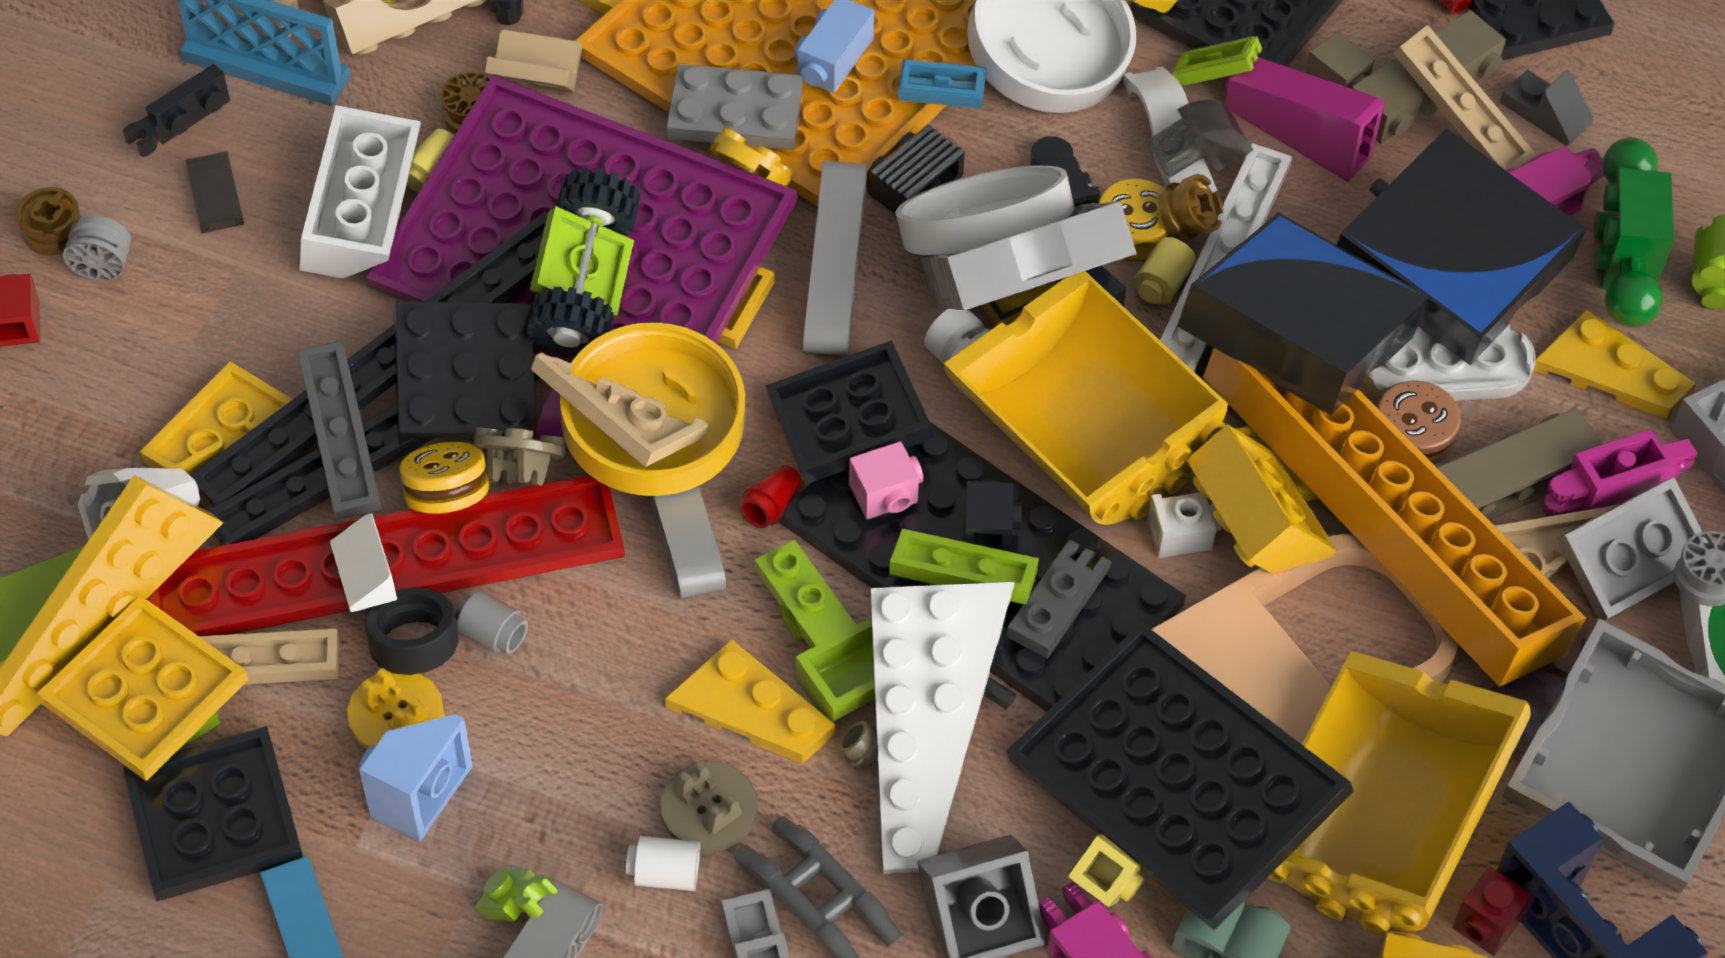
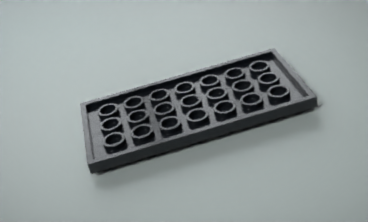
(1129, 594)

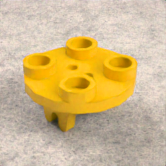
(382, 697)

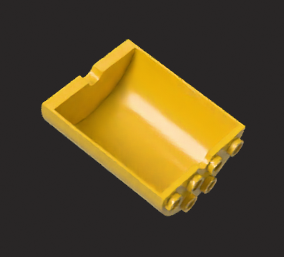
(1091, 398)
(1420, 779)

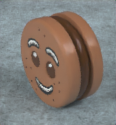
(1424, 416)

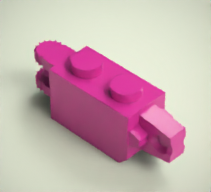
(1562, 176)
(1616, 472)
(1089, 932)

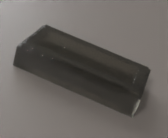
(214, 192)

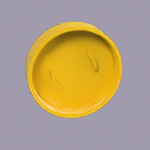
(675, 369)

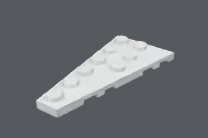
(929, 683)

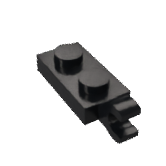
(179, 110)

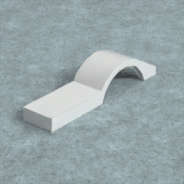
(1161, 98)

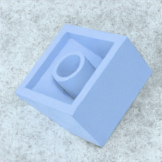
(415, 773)

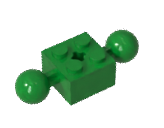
(1633, 231)

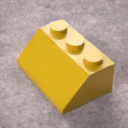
(1258, 503)

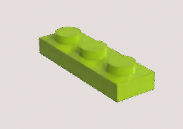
(957, 562)

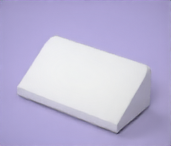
(363, 565)

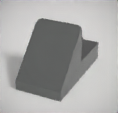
(1551, 107)

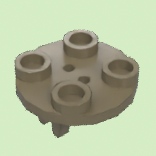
(520, 450)
(723, 822)

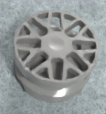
(98, 245)
(1692, 569)

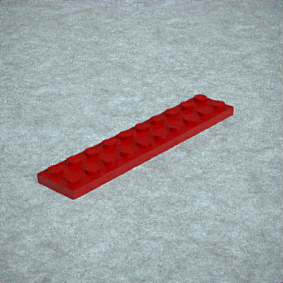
(490, 542)

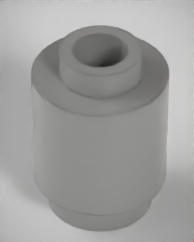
(491, 622)

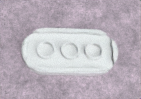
(1495, 374)

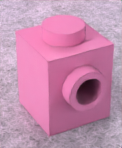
(885, 480)

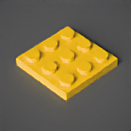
(143, 687)

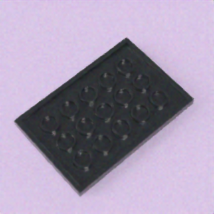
(1180, 774)

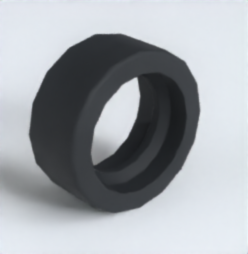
(416, 654)

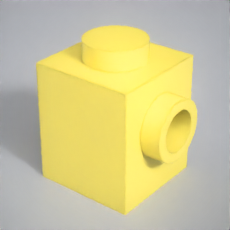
(1107, 872)

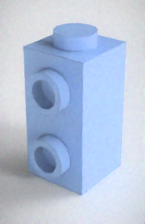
(834, 44)

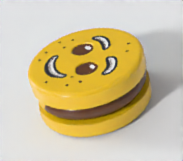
(1141, 211)
(444, 477)

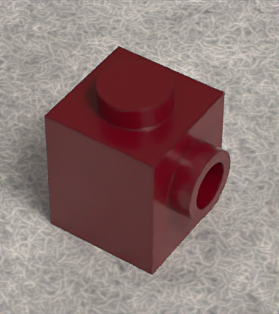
(1491, 911)

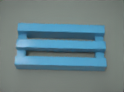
(941, 88)

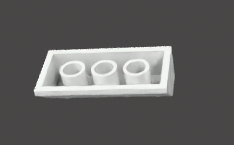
(358, 192)

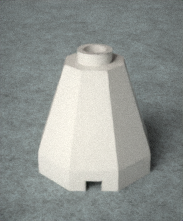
(109, 484)

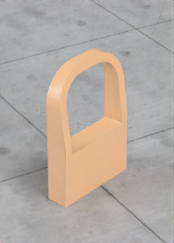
(1254, 656)

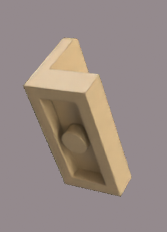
(536, 60)

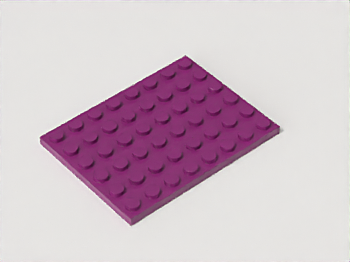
(694, 232)

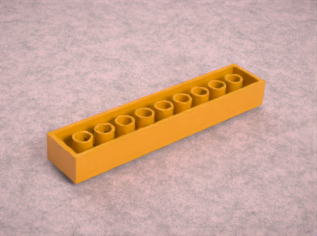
(1410, 522)

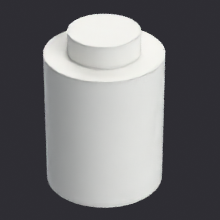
(664, 863)

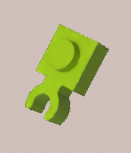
(512, 892)

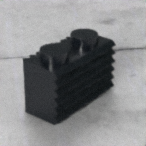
(915, 166)

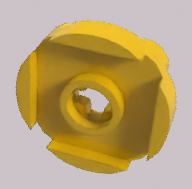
(758, 162)

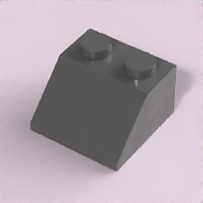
(983, 899)

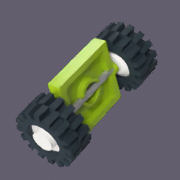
(582, 261)

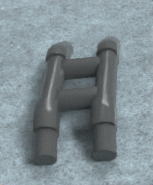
(818, 919)

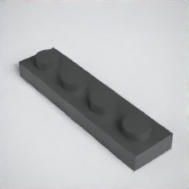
(339, 430)

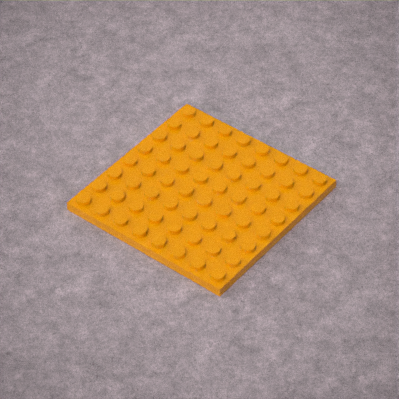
(856, 124)

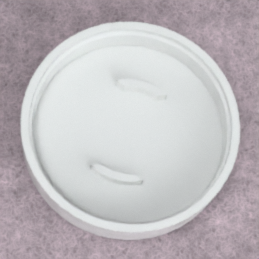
(1052, 51)
(983, 209)

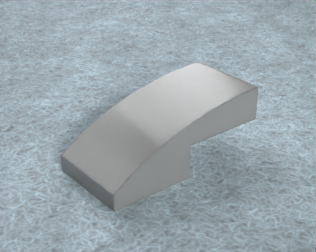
(754, 926)

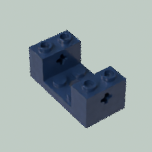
(1551, 866)

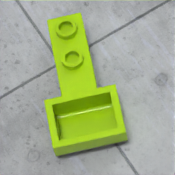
(841, 658)

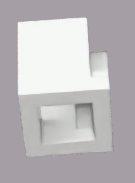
(1182, 524)

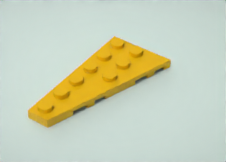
(126, 557)

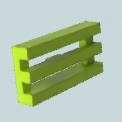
(1217, 61)

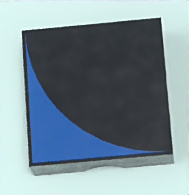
(1465, 240)
(1302, 312)

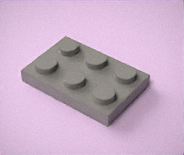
(751, 103)
(1631, 548)

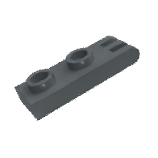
(1057, 600)

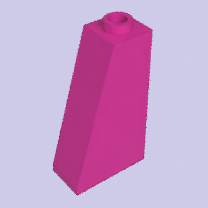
(1308, 114)

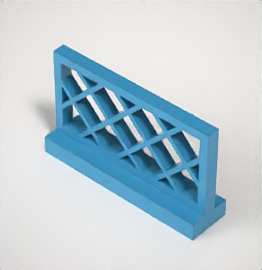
(256, 59)

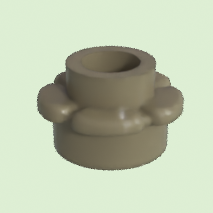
(859, 744)

